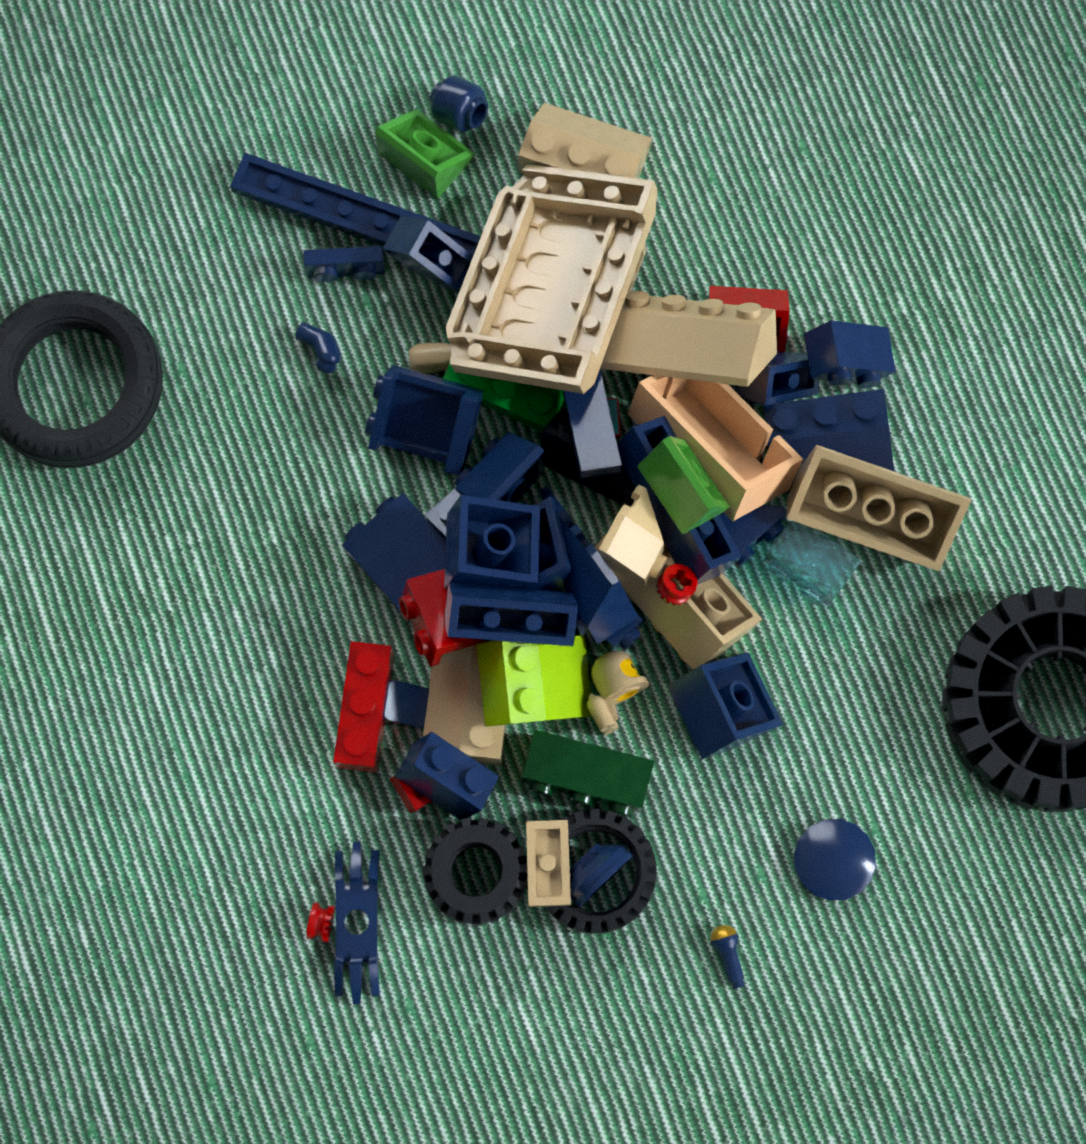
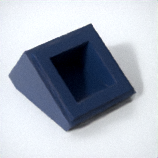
(405, 704)

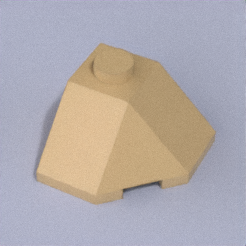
(635, 541)

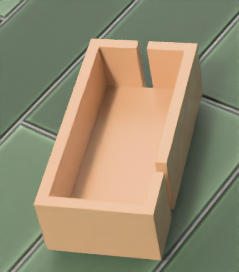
(723, 436)

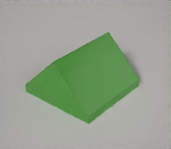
(422, 151)
(682, 484)

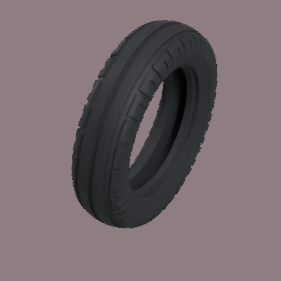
(130, 414)

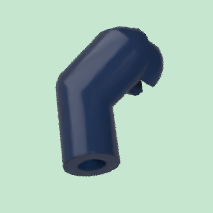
(324, 344)

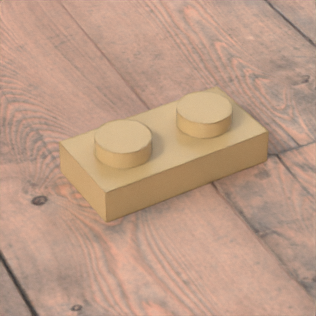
(548, 863)

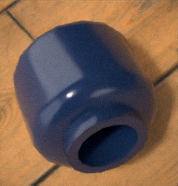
(459, 104)

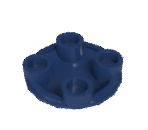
(834, 859)

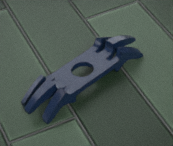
(364, 946)

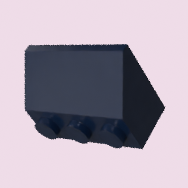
(844, 423)

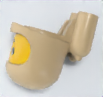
(616, 682)

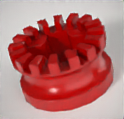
(668, 588)
(319, 922)

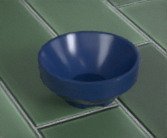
(595, 870)

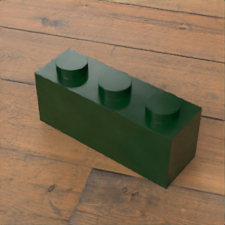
(587, 773)

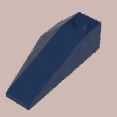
(597, 590)

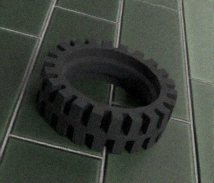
(646, 872)

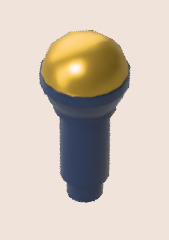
(725, 942)

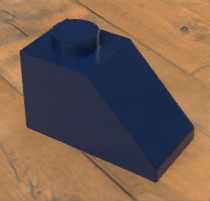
(429, 252)
(782, 380)

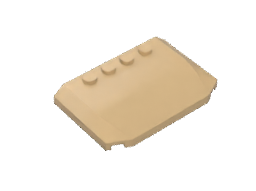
(550, 277)

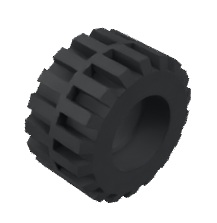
(460, 838)

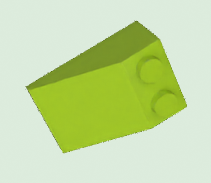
(533, 681)

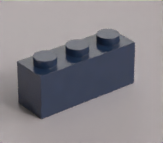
(510, 614)

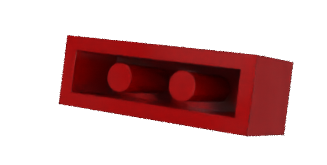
(362, 707)

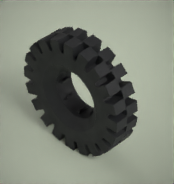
(985, 699)

